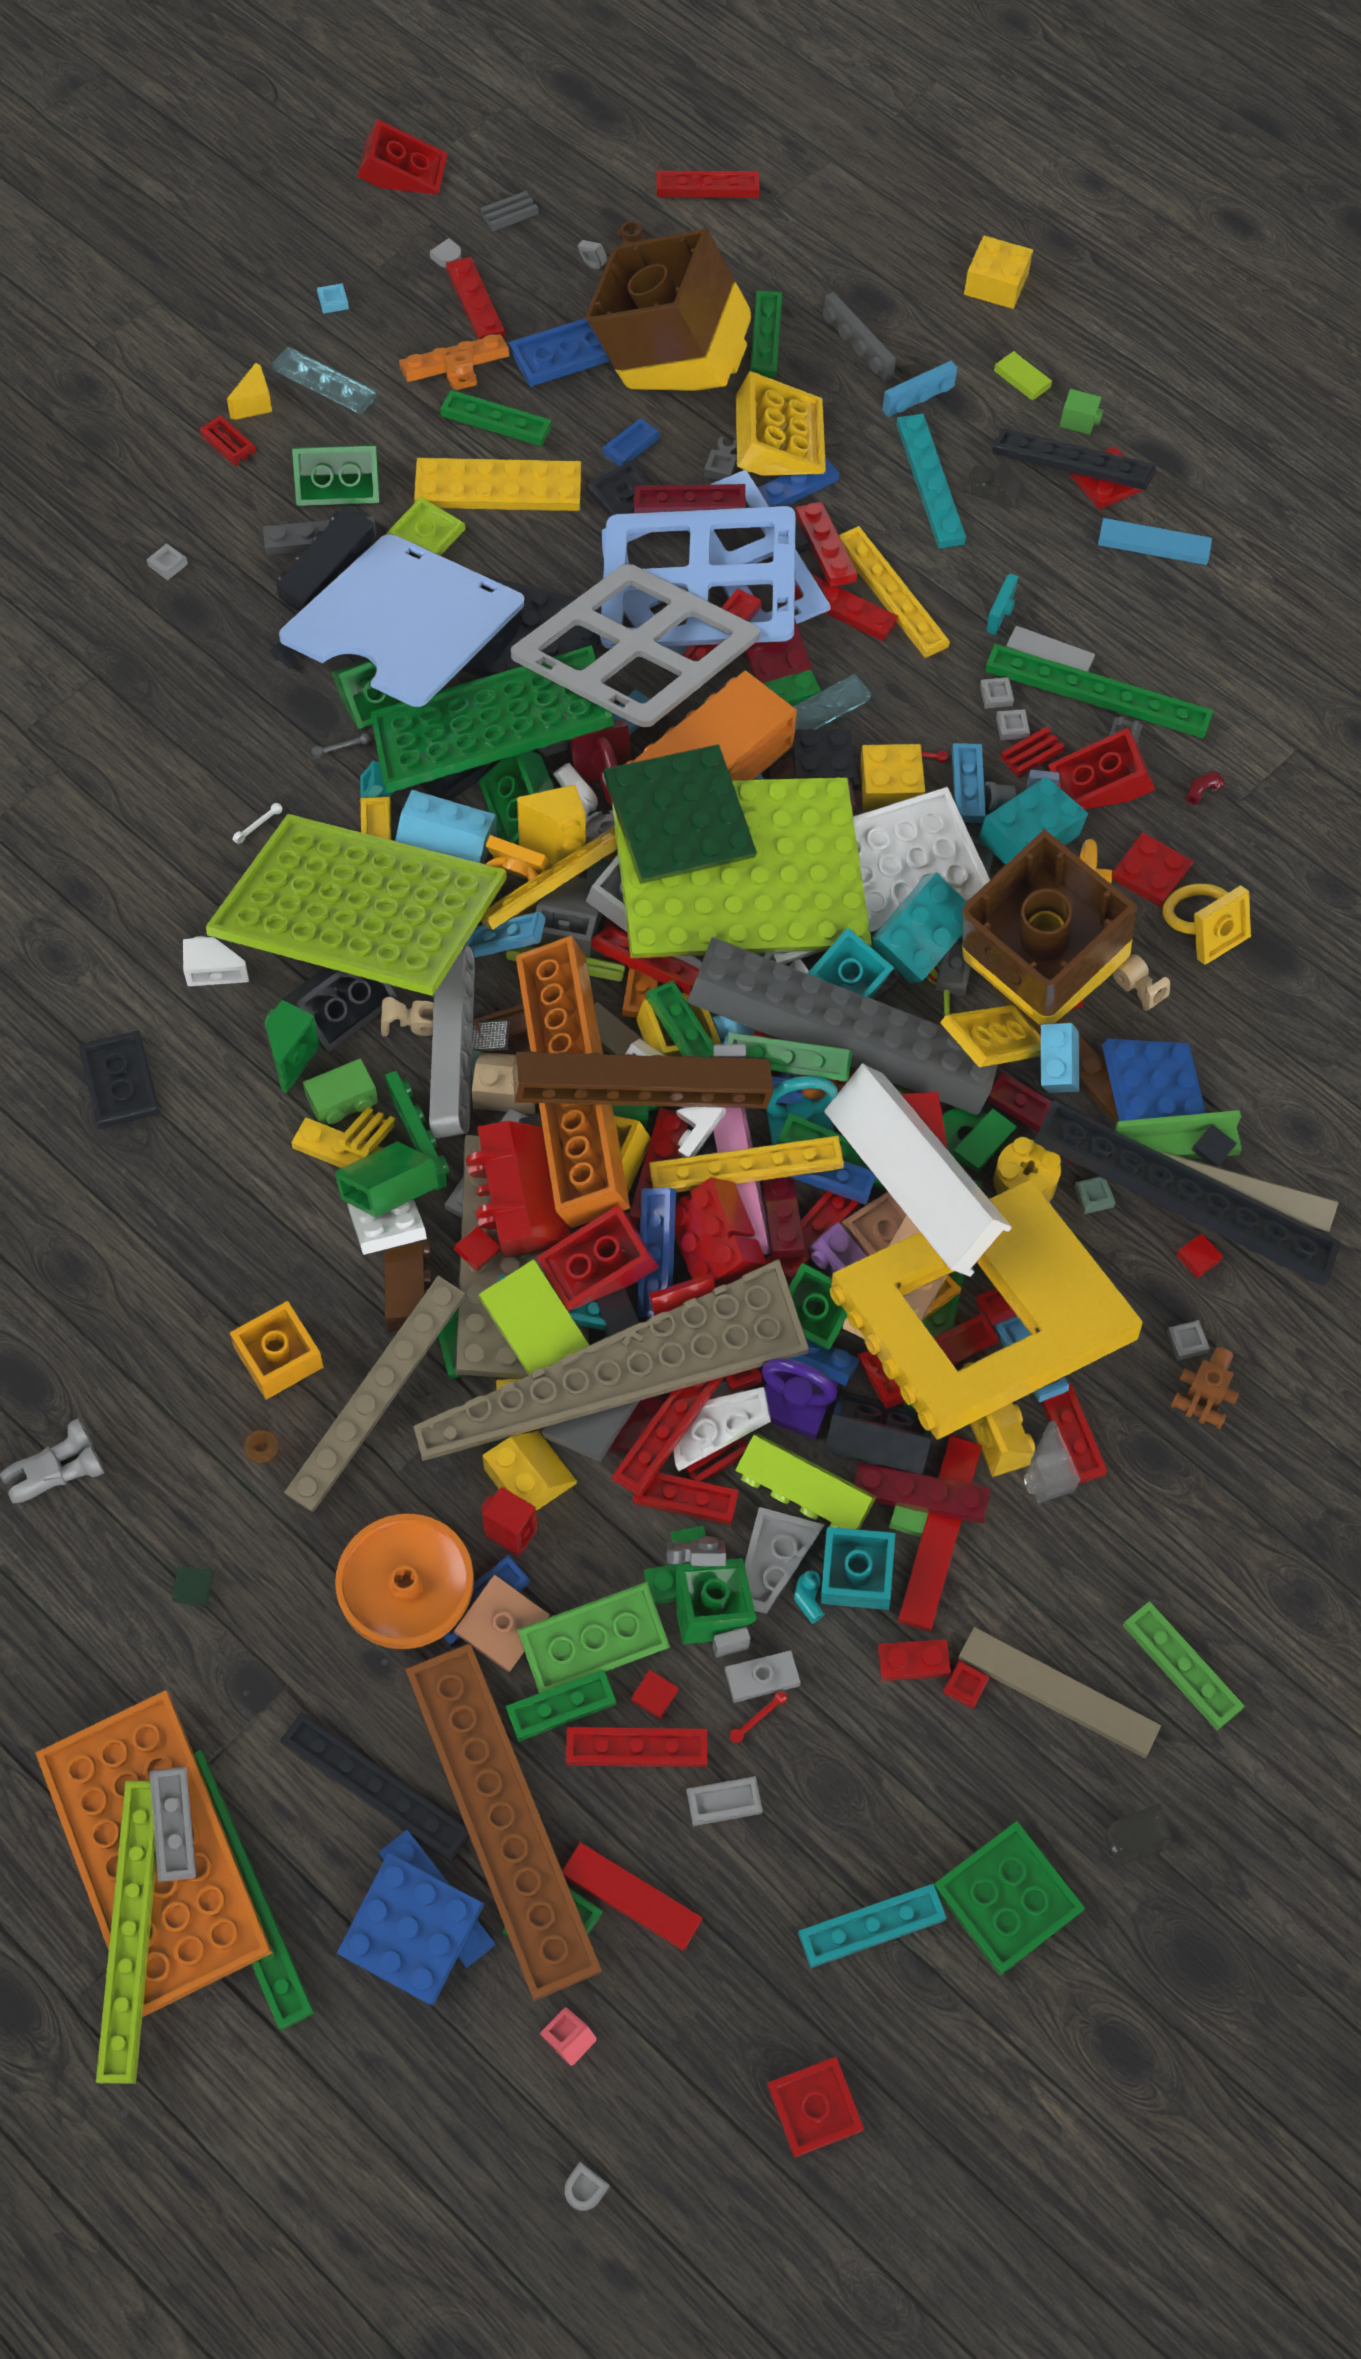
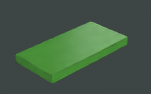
(593, 1637)

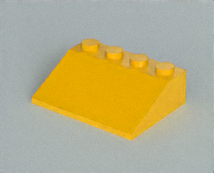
(778, 428)

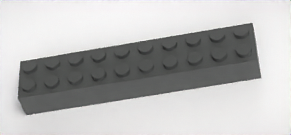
(818, 1012)

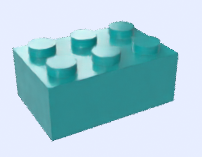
(1027, 814)
(921, 928)

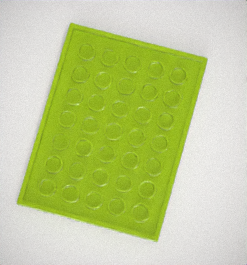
(786, 899)
(358, 904)

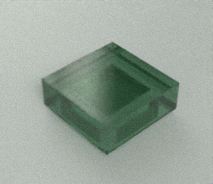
(192, 1586)

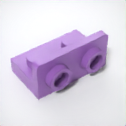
(835, 1250)

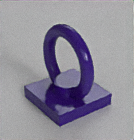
(797, 1395)

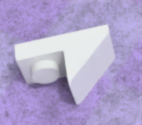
(704, 1122)

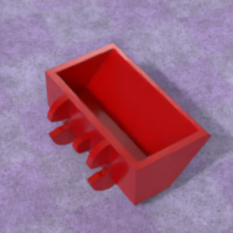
(519, 1188)

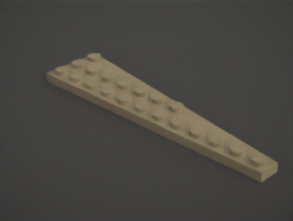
(698, 1342)

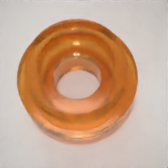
(261, 1437)

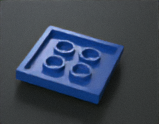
(1152, 1079)
(410, 1928)

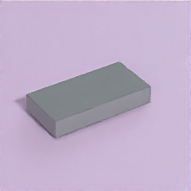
(724, 1801)

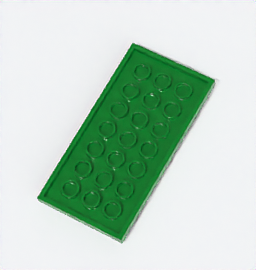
(482, 723)

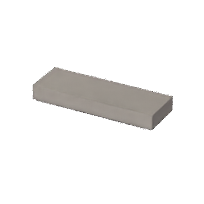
(1050, 649)
(172, 1824)

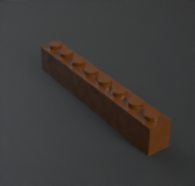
(641, 1080)

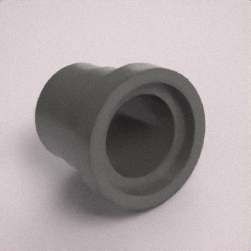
(997, 795)

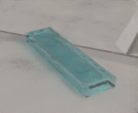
(324, 380)

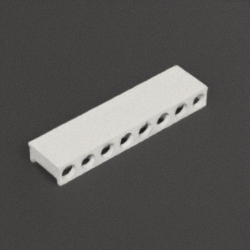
(916, 1169)

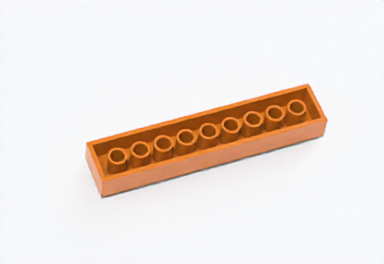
(563, 1018)

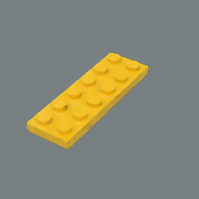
(499, 484)

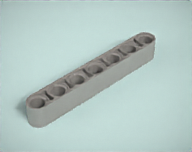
(453, 1049)

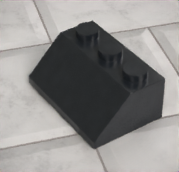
(339, 1003)
(878, 1435)

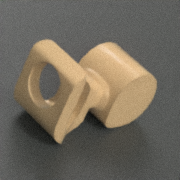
(1134, 974)
(418, 1016)

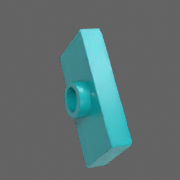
(1003, 604)

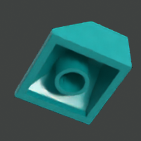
(853, 966)

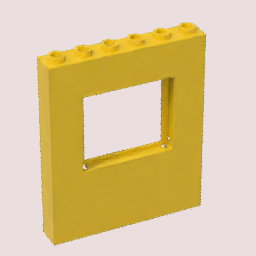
(1040, 1275)

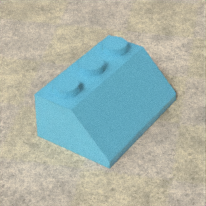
(446, 827)

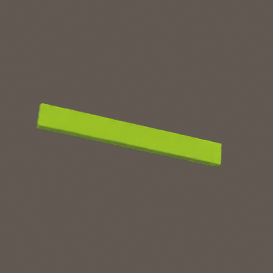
(128, 1940)

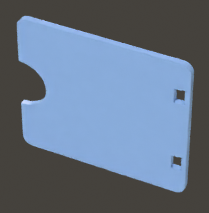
(405, 616)

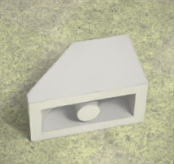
(211, 963)

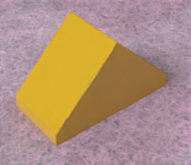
(250, 396)

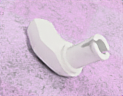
(569, 776)

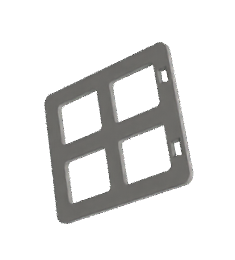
(635, 644)

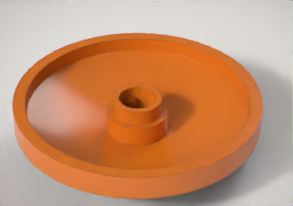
(404, 1581)

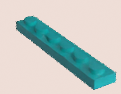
(931, 481)

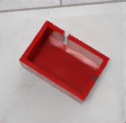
(705, 1232)

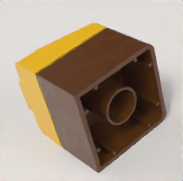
(670, 314)
(1047, 929)

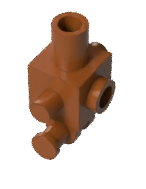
(1208, 1388)

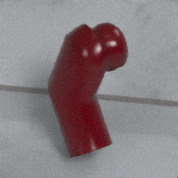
(1211, 779)

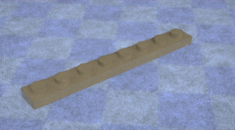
(375, 1394)

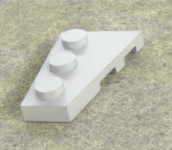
(722, 1423)

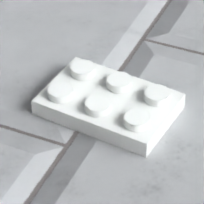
(388, 1230)

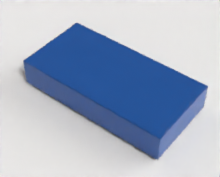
(631, 442)

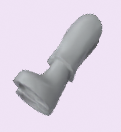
(45, 1468)

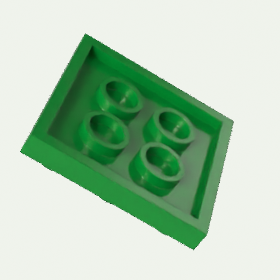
(1008, 1898)

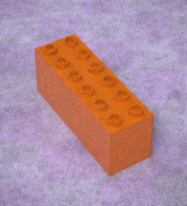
(746, 722)

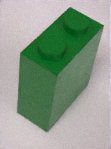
(387, 1179)

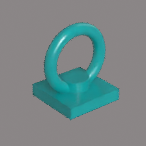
(809, 1108)

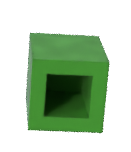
(1081, 412)

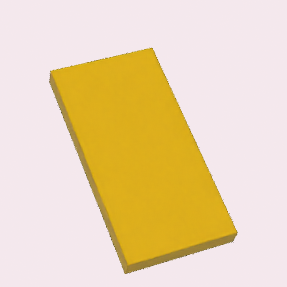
(994, 1035)

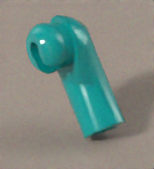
(805, 1596)

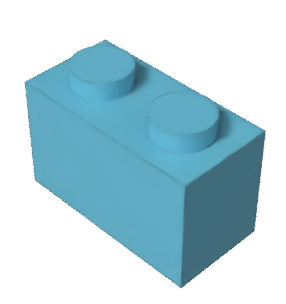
(1060, 1058)

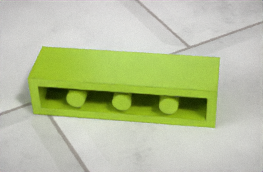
(804, 1483)

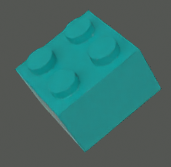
(858, 1568)

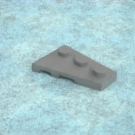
(775, 1553)

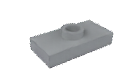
(762, 1676)

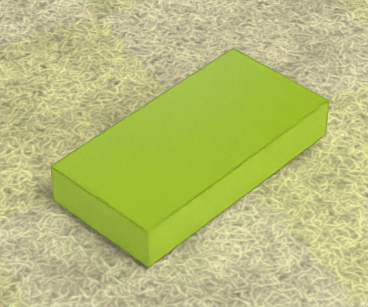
(1023, 375)

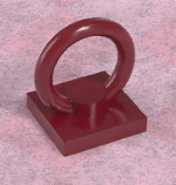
(601, 750)

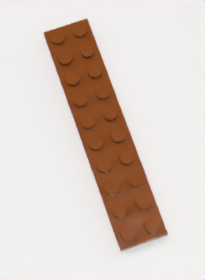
(503, 1823)

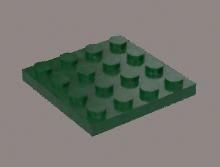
(679, 813)

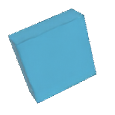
(332, 298)

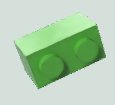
(340, 1092)

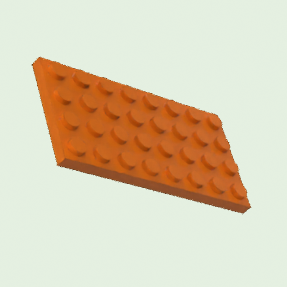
(197, 1924)

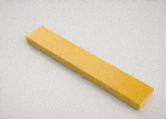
(893, 593)
(550, 879)
(749, 1164)

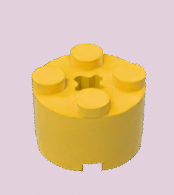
(1027, 1161)

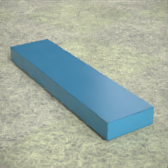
(1155, 541)

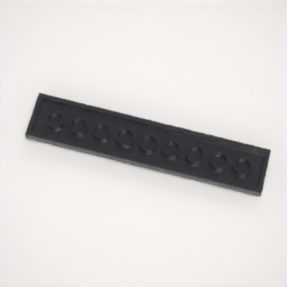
(1188, 1193)

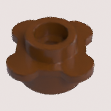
(630, 232)

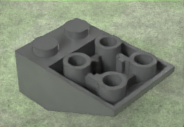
(570, 914)

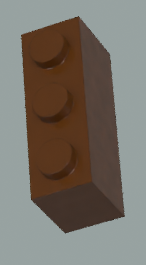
(405, 1280)

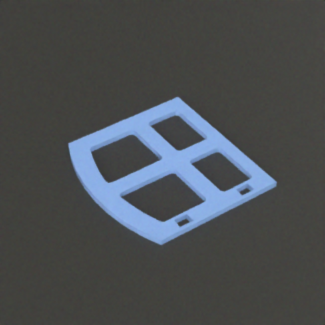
(638, 603)

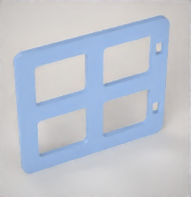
(701, 575)

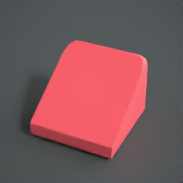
(568, 2036)

